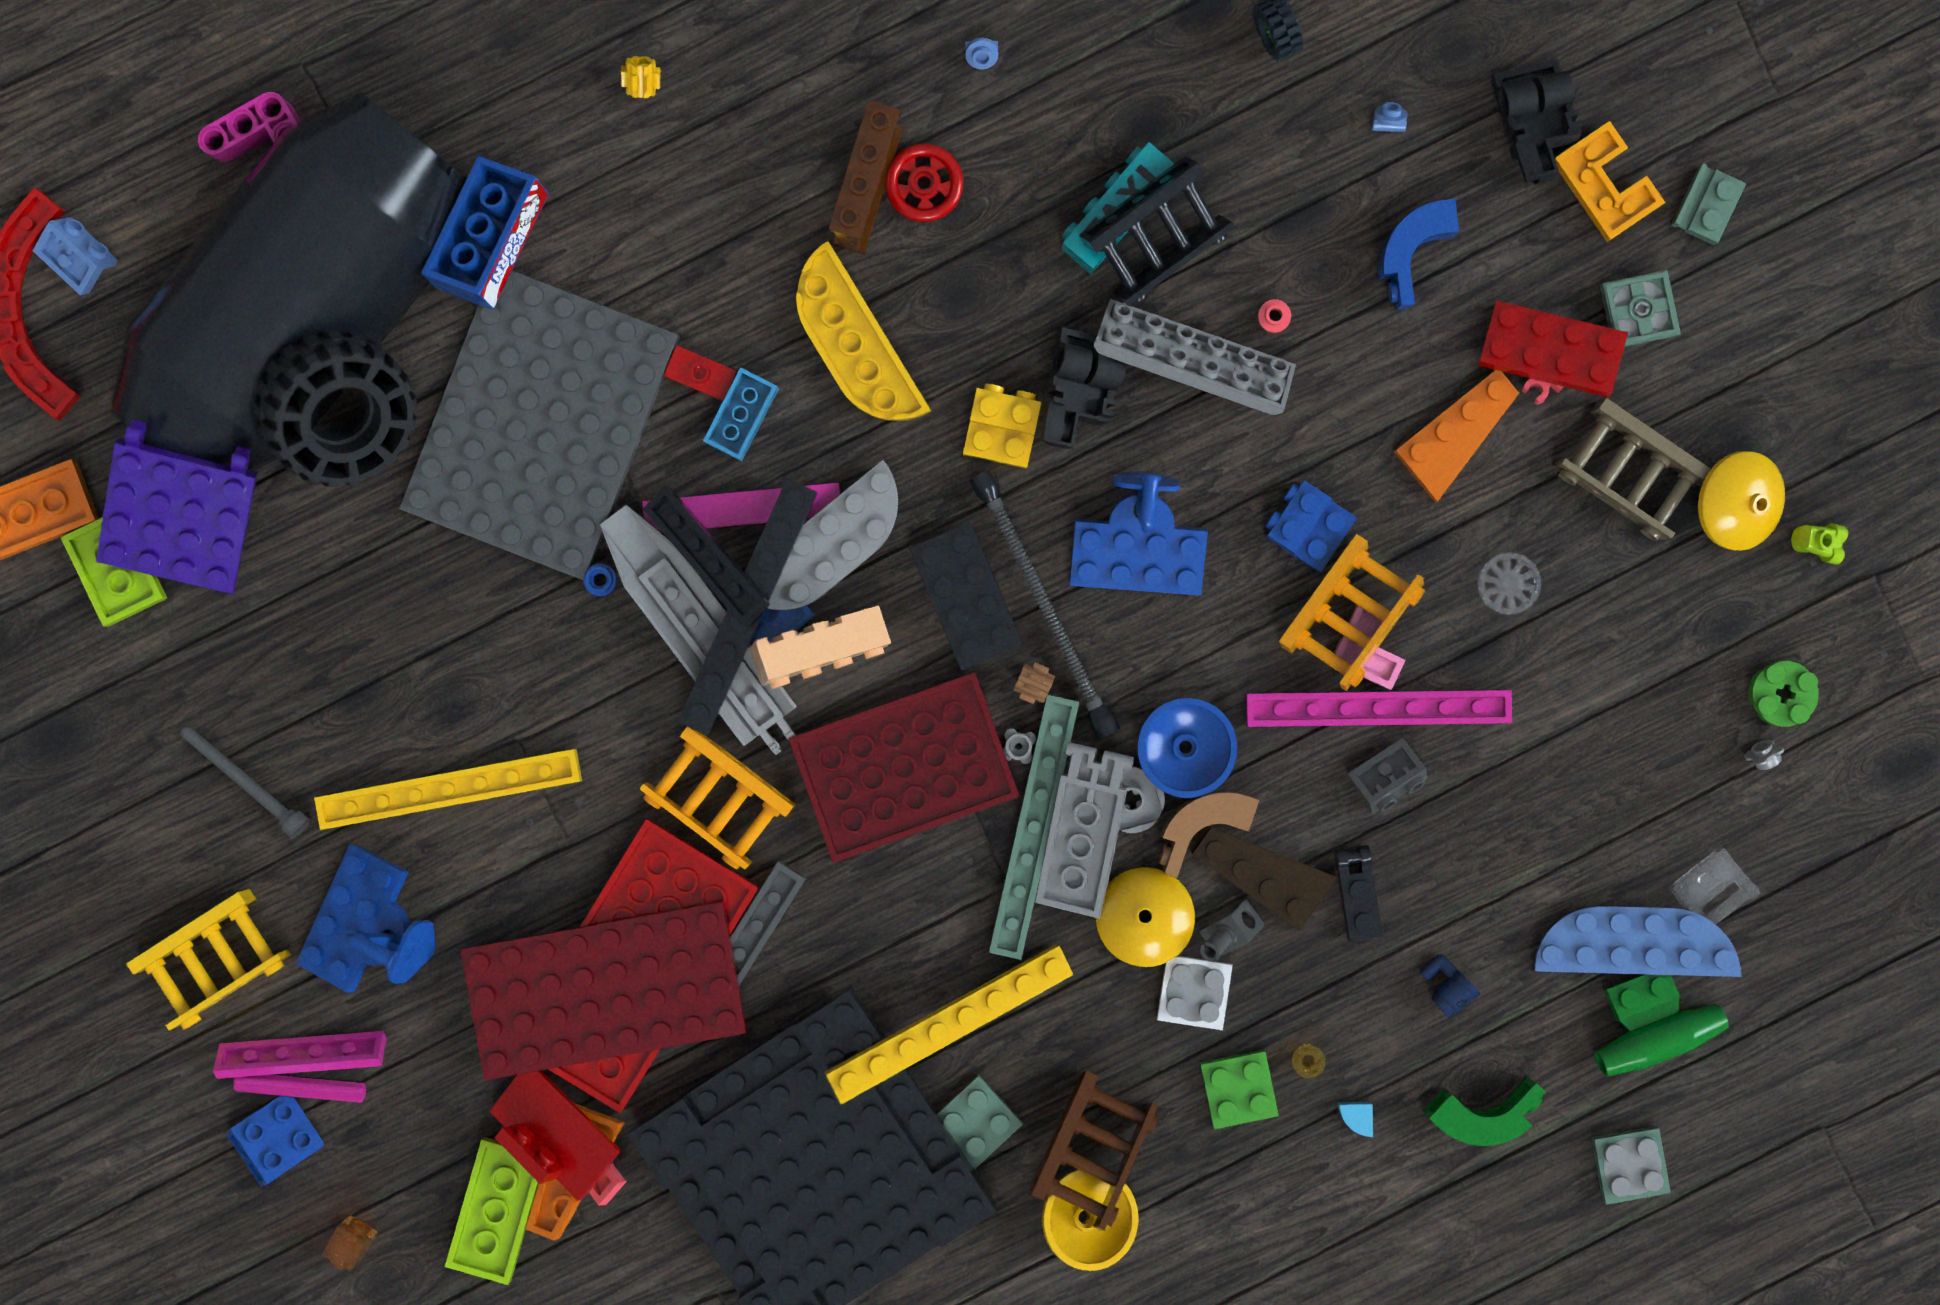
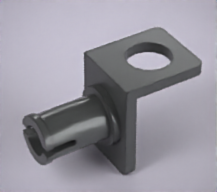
(1229, 932)

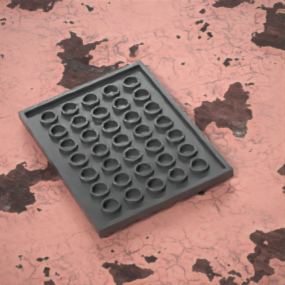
(540, 424)

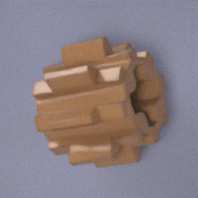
(1034, 683)

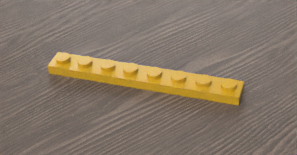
(448, 789)
(948, 1023)

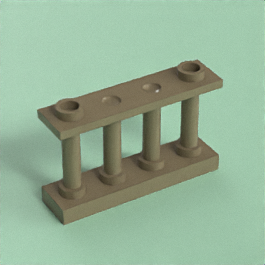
(1636, 436)

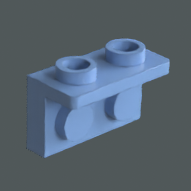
(73, 254)

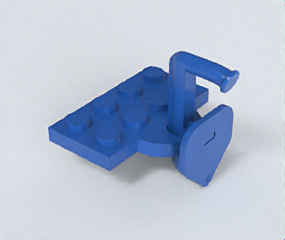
(1142, 549)
(357, 923)

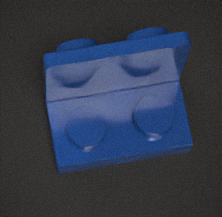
(274, 1139)

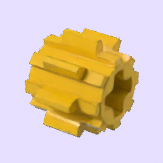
(640, 77)

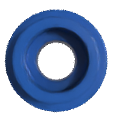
(592, 572)

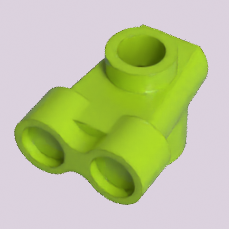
(1821, 541)

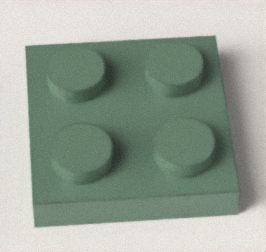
(978, 1120)

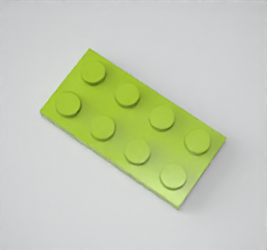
(492, 1215)

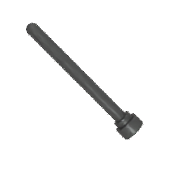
(291, 821)

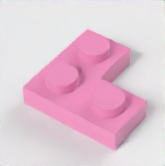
(1382, 666)

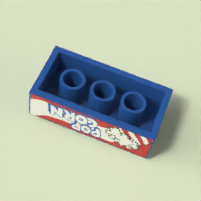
(485, 232)

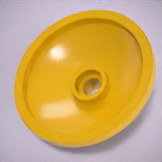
(1741, 500)
(1149, 942)
(1081, 1243)

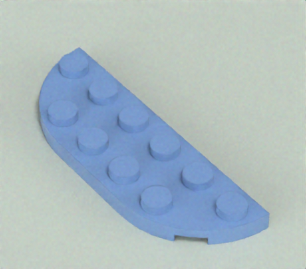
(1637, 943)

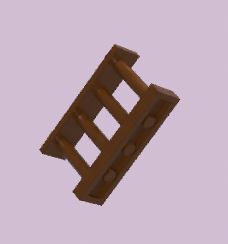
(1060, 1153)

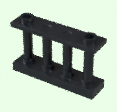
(1129, 217)

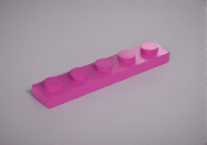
(300, 1054)

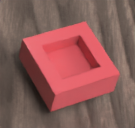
(607, 1185)

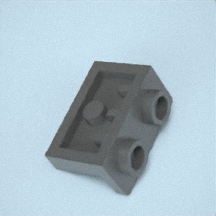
(1389, 776)

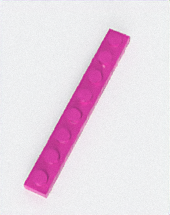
(1378, 708)

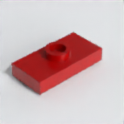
(700, 373)

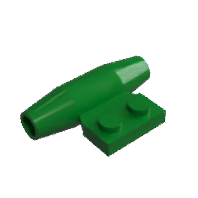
(1655, 1026)

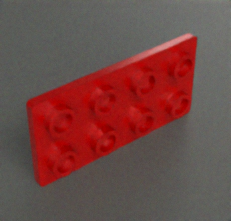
(552, 1135)

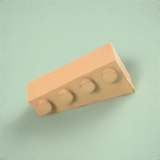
(820, 646)

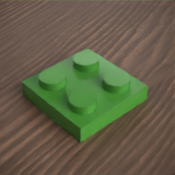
(1239, 1089)

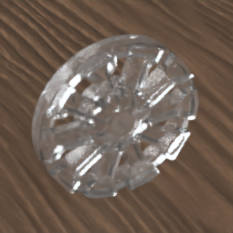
(1509, 583)

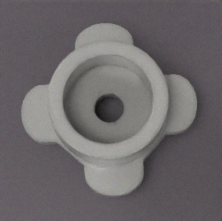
(1026, 740)
(1765, 754)

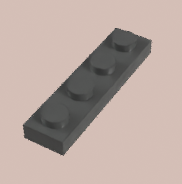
(764, 916)

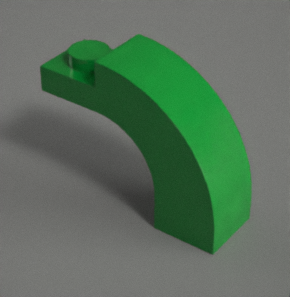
(1486, 1126)

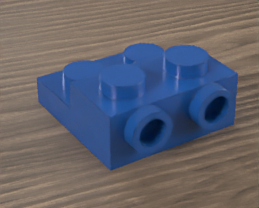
(1309, 525)

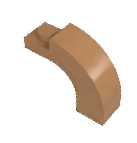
(1198, 812)

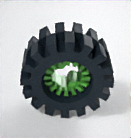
(1278, 28)

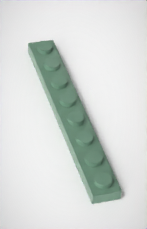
(1033, 827)

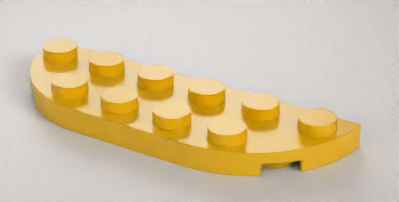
(853, 341)

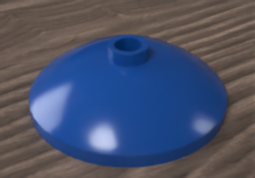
(1211, 751)

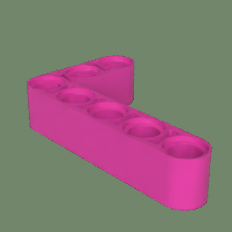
(262, 128)

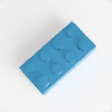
(741, 414)

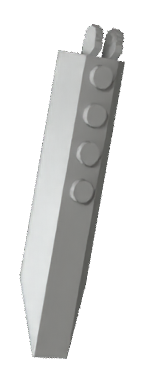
(688, 621)

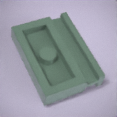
(1708, 204)

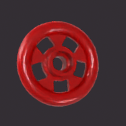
(906, 161)

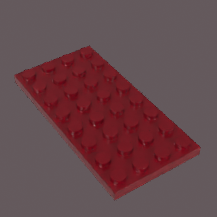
(604, 990)

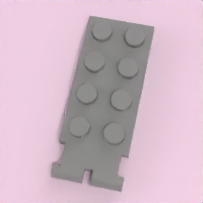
(1084, 832)

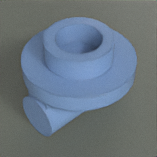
(981, 53)
(1389, 118)

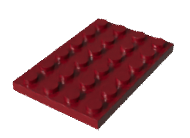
(904, 767)

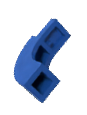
(1427, 223)

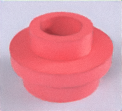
(1270, 325)

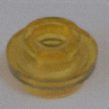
(1317, 1065)

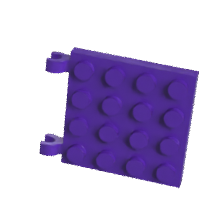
(176, 513)

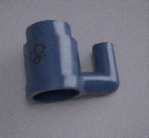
(1455, 991)

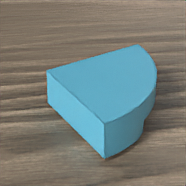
(1358, 1116)

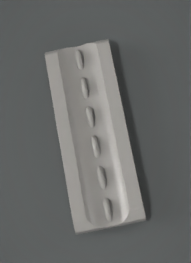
(1195, 358)

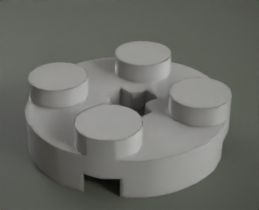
(1147, 808)

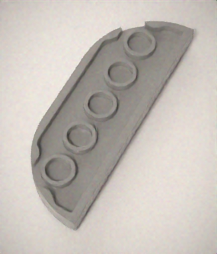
(838, 539)

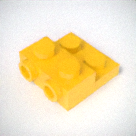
(1002, 426)

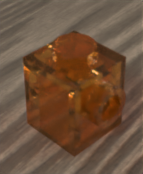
(349, 1243)

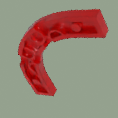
(16, 349)

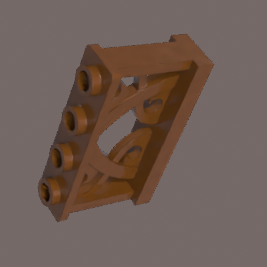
(865, 177)

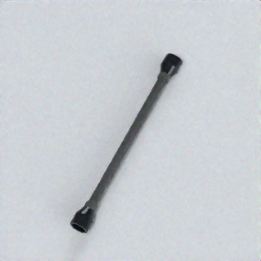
(988, 490)

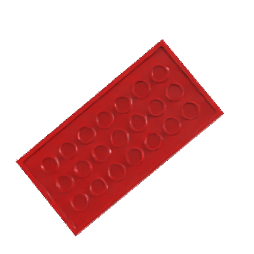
(654, 877)

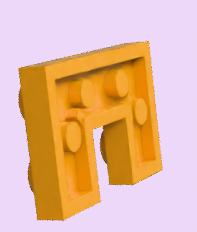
(1584, 174)

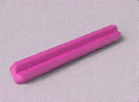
(301, 1087)

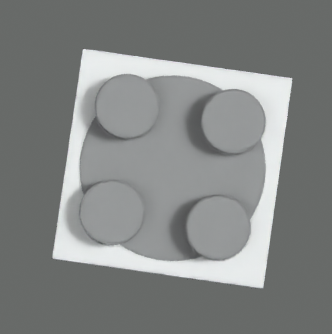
(1194, 992)

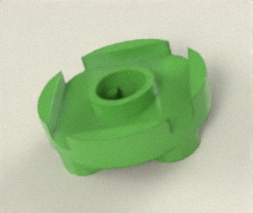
(1800, 684)

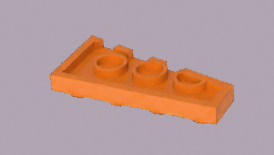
(1450, 440)
(553, 1202)

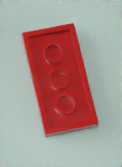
(1553, 349)

